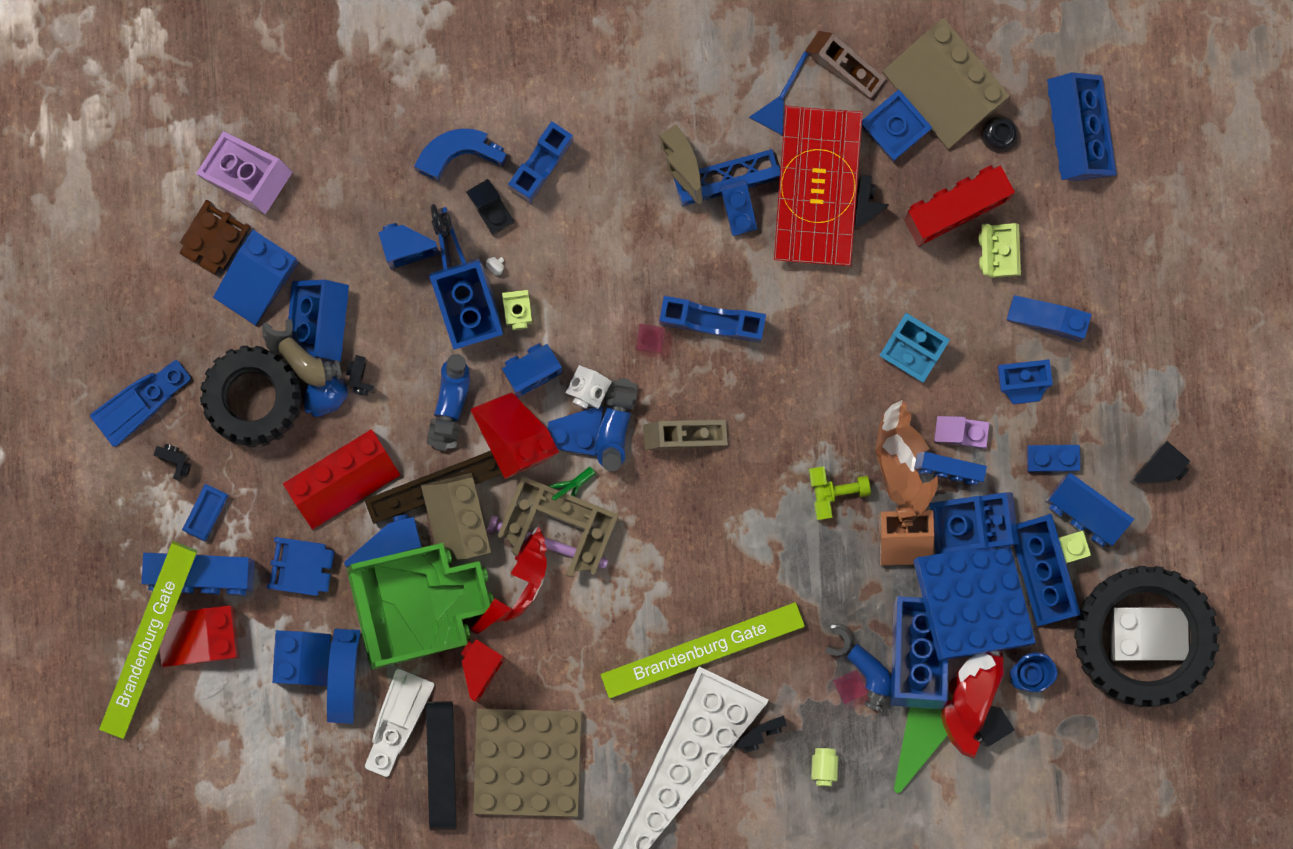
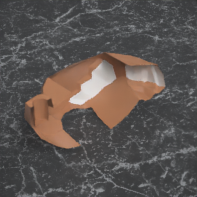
(896, 454)

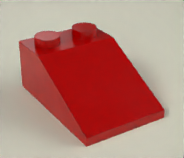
(514, 434)
(200, 637)

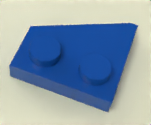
(577, 431)

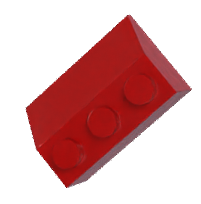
(479, 667)

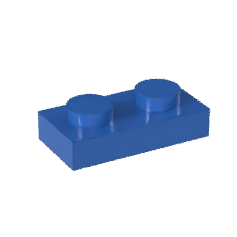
(738, 207)
(1053, 458)

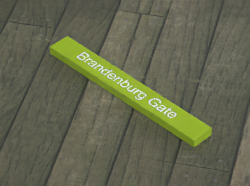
(148, 639)
(702, 650)

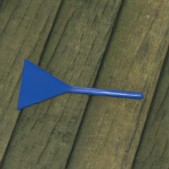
(772, 114)

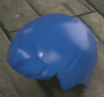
(326, 398)
(1034, 672)

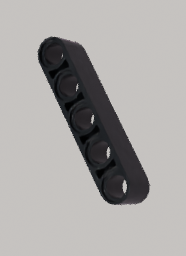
(441, 765)

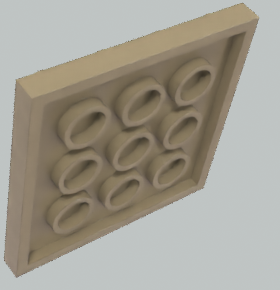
(527, 762)

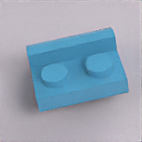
(914, 347)

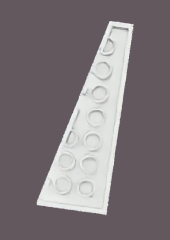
(700, 736)

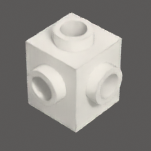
(588, 388)

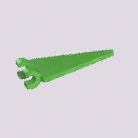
(921, 738)

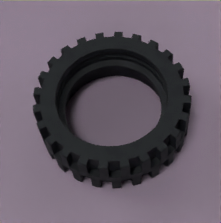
(1186, 597)

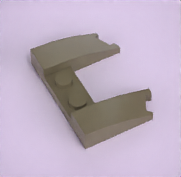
(594, 520)

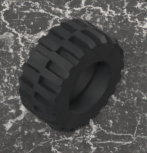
(224, 373)

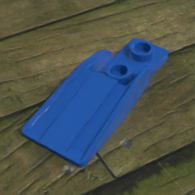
(139, 402)

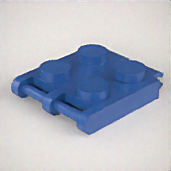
(301, 567)

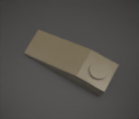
(684, 434)

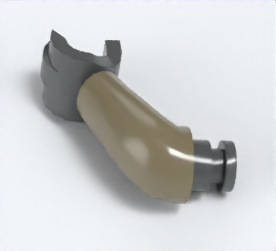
(306, 366)

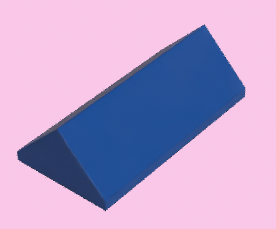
(1045, 571)

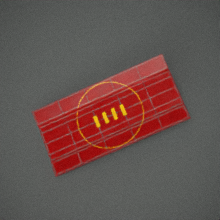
(818, 186)

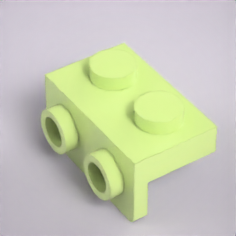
(1000, 250)

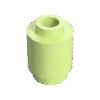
(824, 767)

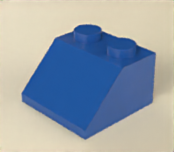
(405, 245)
(532, 370)
(301, 658)

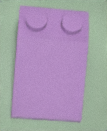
(244, 172)

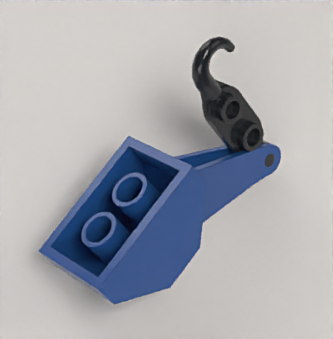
(463, 291)

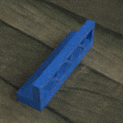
(752, 179)

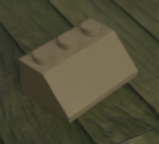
(456, 516)

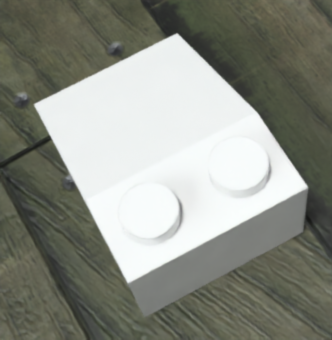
(1148, 634)

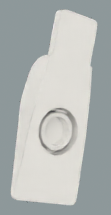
(397, 719)

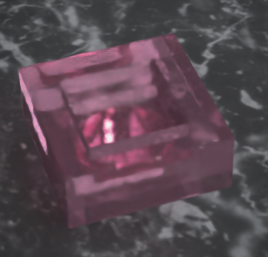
(650, 338)
(850, 686)

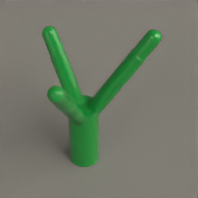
(573, 484)

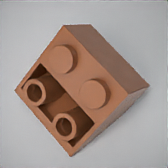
(905, 540)

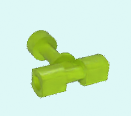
(826, 492)

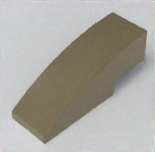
(682, 161)

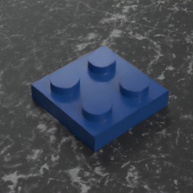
(896, 125)

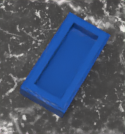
(205, 512)

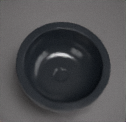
(999, 134)

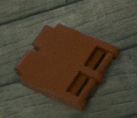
(212, 238)

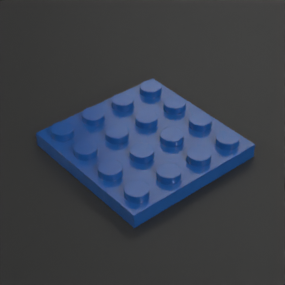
(974, 602)

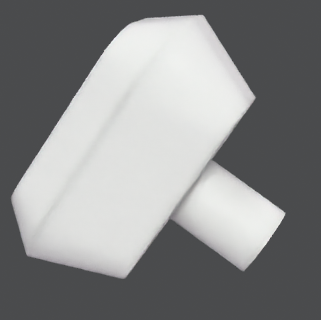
(495, 265)

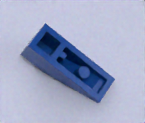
(1049, 318)
(392, 539)

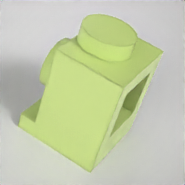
(513, 299)

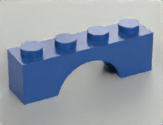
(710, 320)

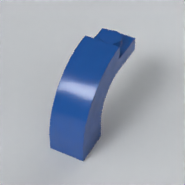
(453, 144)
(342, 676)

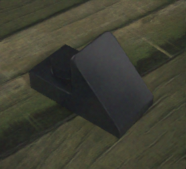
(490, 207)
(866, 210)

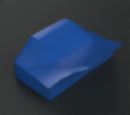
(1025, 380)

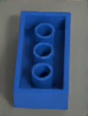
(945, 467)

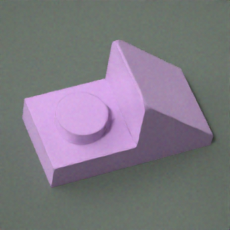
(961, 431)

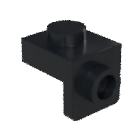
(356, 372)
(171, 454)

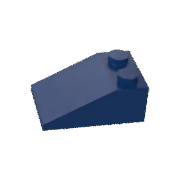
(255, 277)

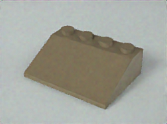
(946, 83)

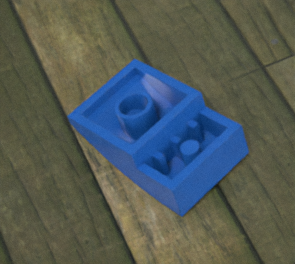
(974, 523)

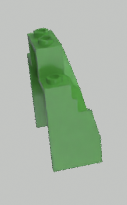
(416, 603)

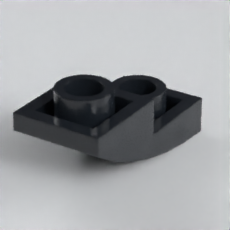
(754, 737)

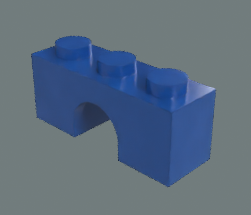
(541, 163)

